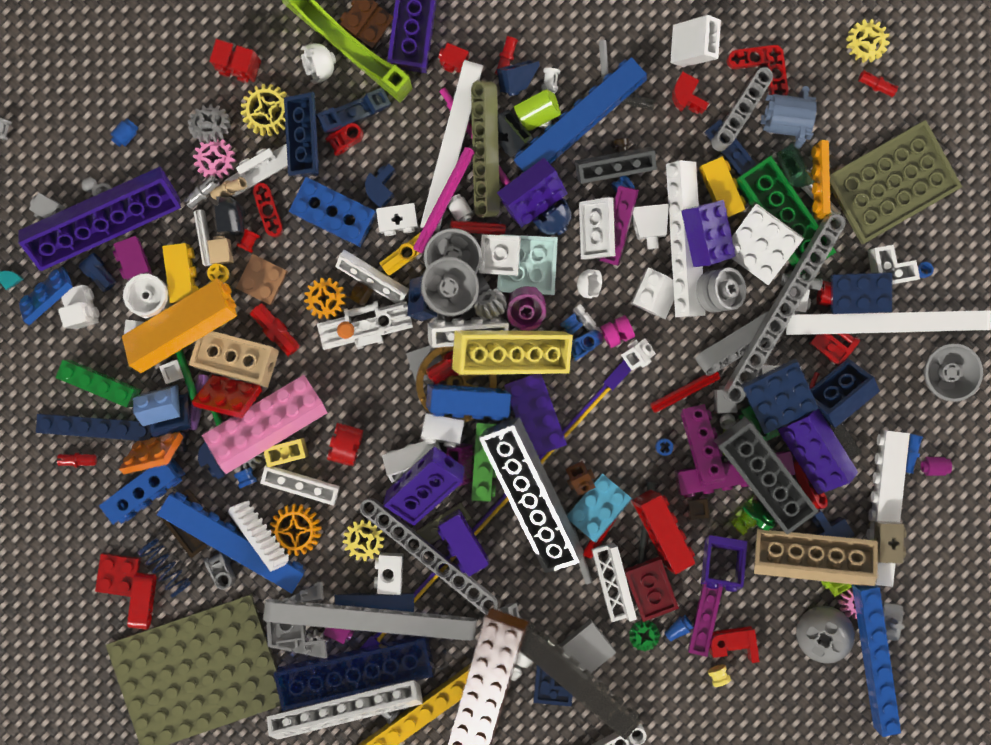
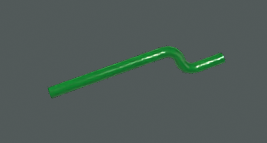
(190, 384)

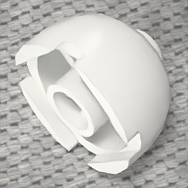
(318, 62)

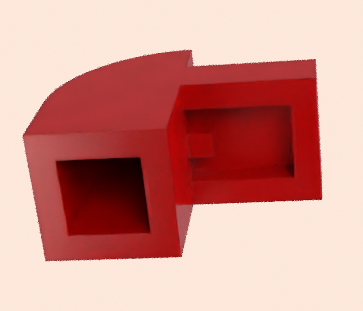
(683, 94)

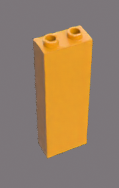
(179, 325)

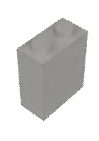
(588, 646)

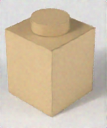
(220, 250)

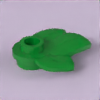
(759, 513)

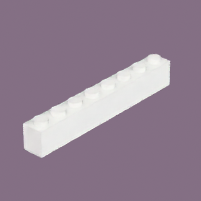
(683, 195)
(888, 490)

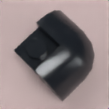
(229, 216)

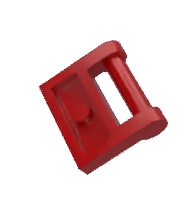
(834, 349)

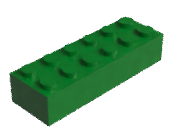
(771, 190)

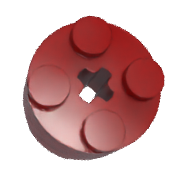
(345, 444)

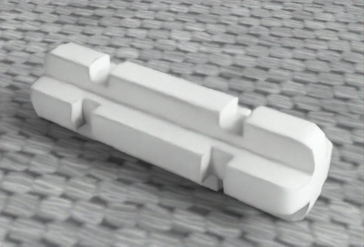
(585, 318)

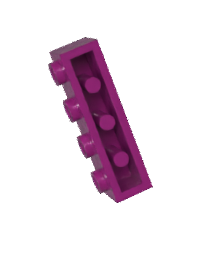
(702, 445)

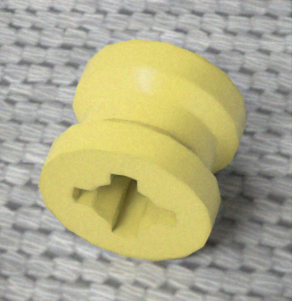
(719, 675)

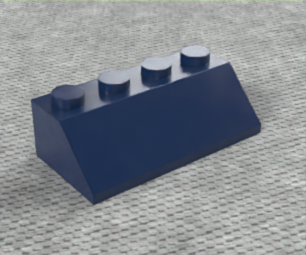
(301, 135)

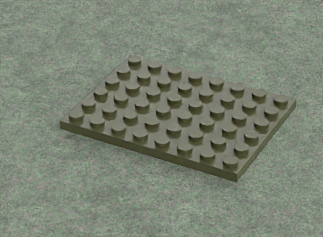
(196, 672)

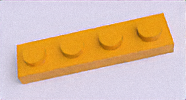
(821, 176)

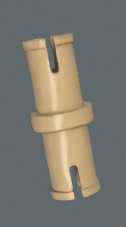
(229, 188)

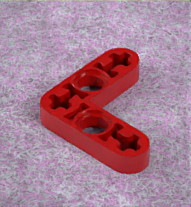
(765, 60)

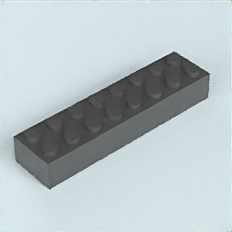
(531, 495)

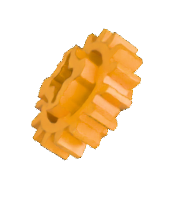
(317, 299)

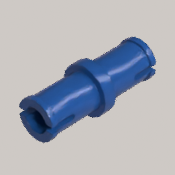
(913, 449)

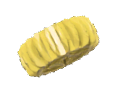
(274, 107)

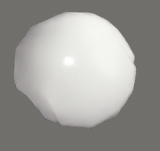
(589, 283)

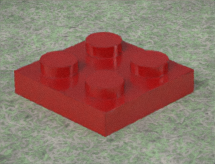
(116, 574)

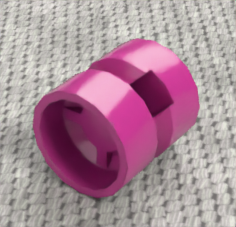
(617, 331)

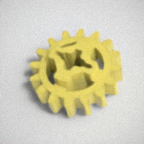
(864, 48)
(359, 531)

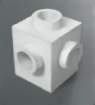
(638, 354)

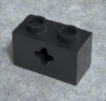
(512, 134)

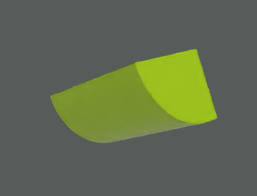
(538, 110)

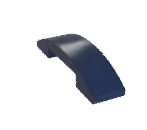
(353, 112)

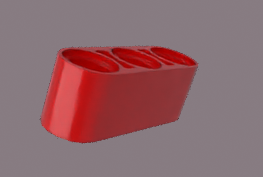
(142, 601)

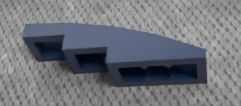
(400, 602)

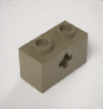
(888, 531)

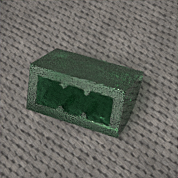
(794, 167)

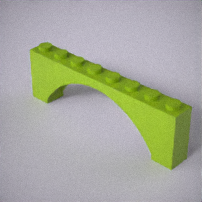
(382, 72)

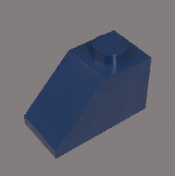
(516, 76)

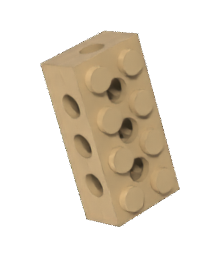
(240, 369)

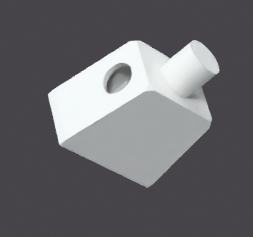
(650, 223)

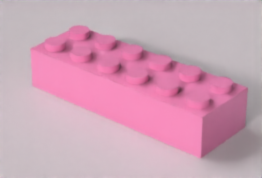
(264, 424)

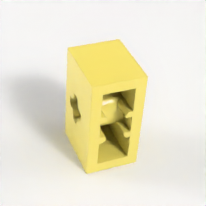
(286, 452)

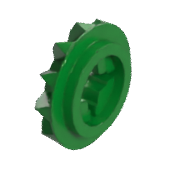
(642, 627)

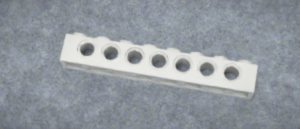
(344, 710)

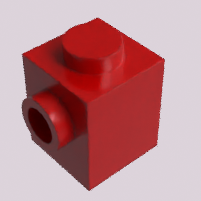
(453, 58)

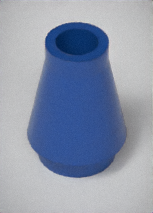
(679, 628)

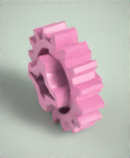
(214, 167)

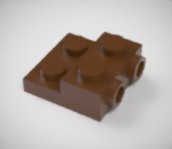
(366, 22)

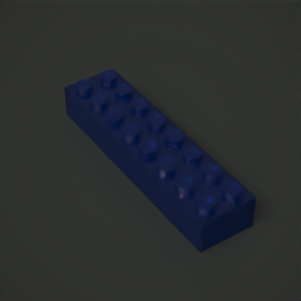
(354, 672)

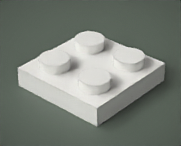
(500, 255)

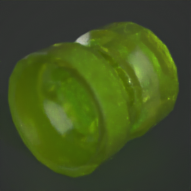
(747, 520)

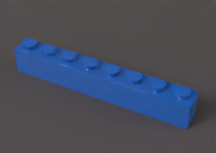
(583, 116)
(226, 539)
(876, 659)

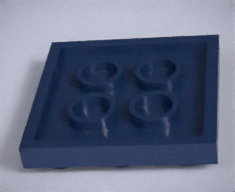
(779, 396)

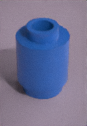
(124, 133)

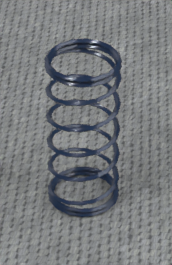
(147, 547)

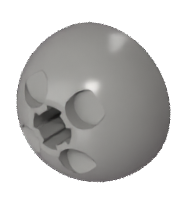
(450, 238)
(459, 282)
(962, 372)
(822, 624)

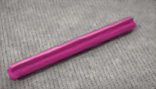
(444, 199)

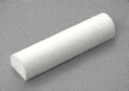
(372, 277)
(300, 485)

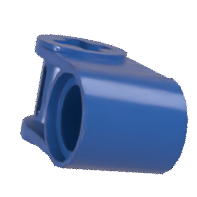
(582, 345)

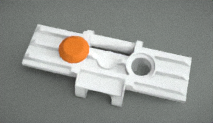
(367, 331)

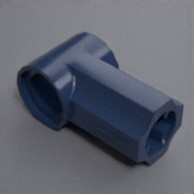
(94, 268)

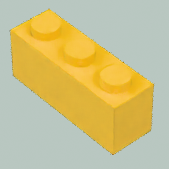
(722, 185)
(179, 271)

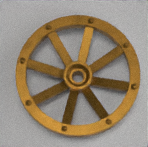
(461, 379)

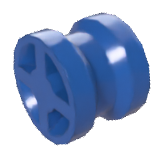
(623, 181)
(571, 324)
(245, 477)

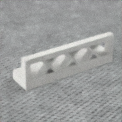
(621, 582)

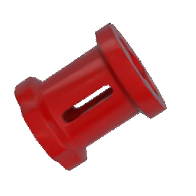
(248, 240)

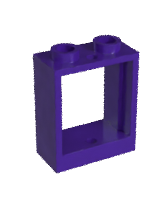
(729, 544)

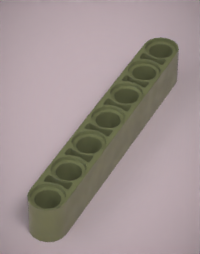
(486, 148)

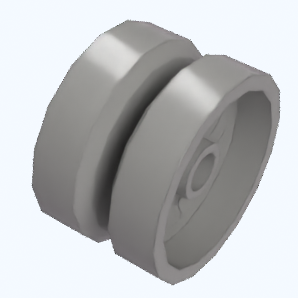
(721, 290)

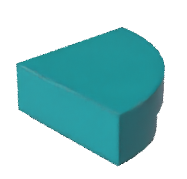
(9, 279)

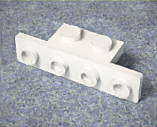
(260, 167)

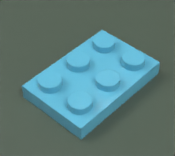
(599, 508)

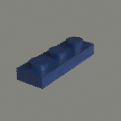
(734, 154)

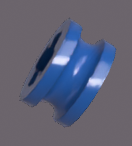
(658, 447)

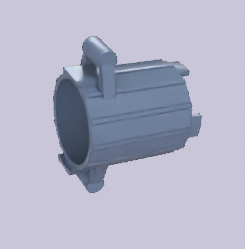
(791, 115)

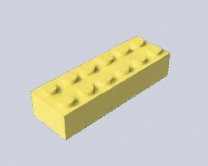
(511, 352)

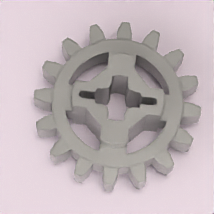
(209, 123)

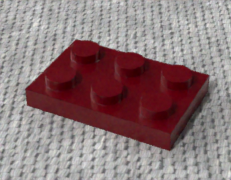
(651, 589)

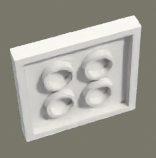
(764, 244)

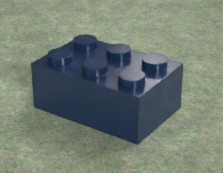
(844, 392)

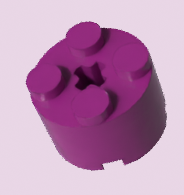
(517, 313)

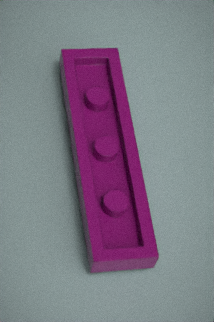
(623, 212)
(704, 620)

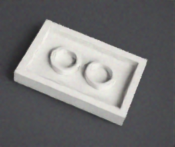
(597, 228)

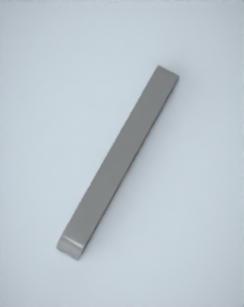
(424, 546)

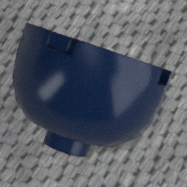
(554, 219)

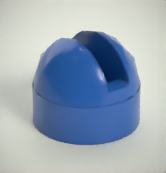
(925, 267)

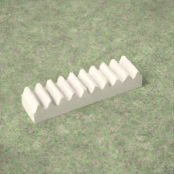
(258, 535)

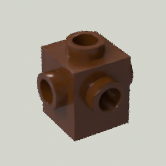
(580, 478)

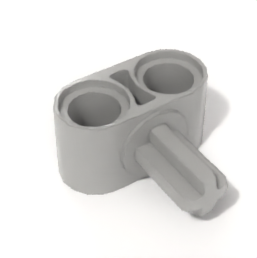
(893, 620)

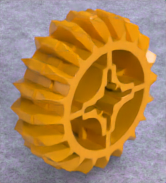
(312, 528)

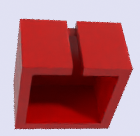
(241, 63)

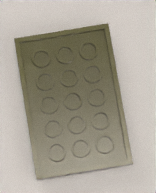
(893, 182)

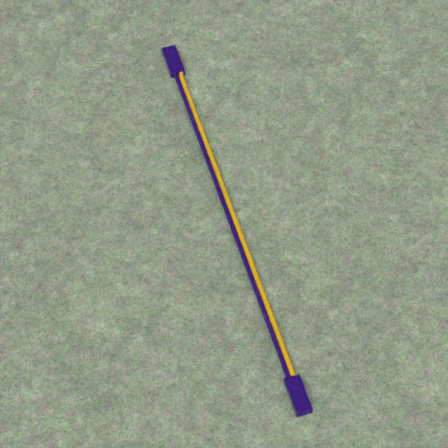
(612, 382)

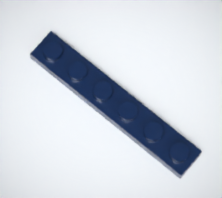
(92, 427)

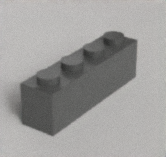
(615, 165)

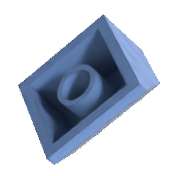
(157, 405)

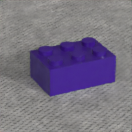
(532, 192)
(708, 233)
(463, 543)

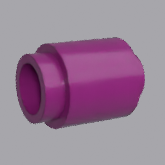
(936, 466)

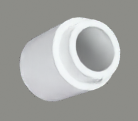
(460, 209)

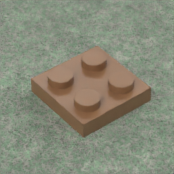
(261, 279)

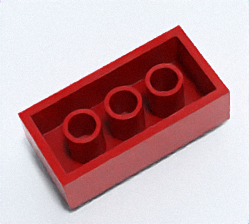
(663, 531)

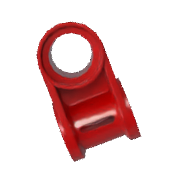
(343, 138)

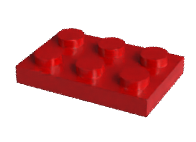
(227, 396)

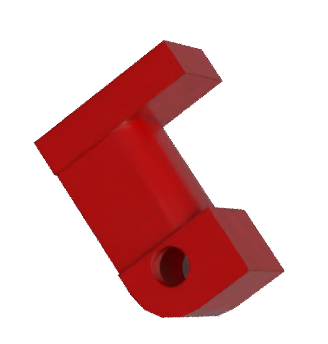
(733, 640)

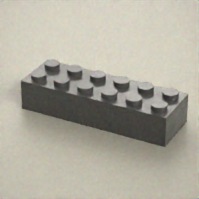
(766, 475)

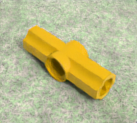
(396, 260)

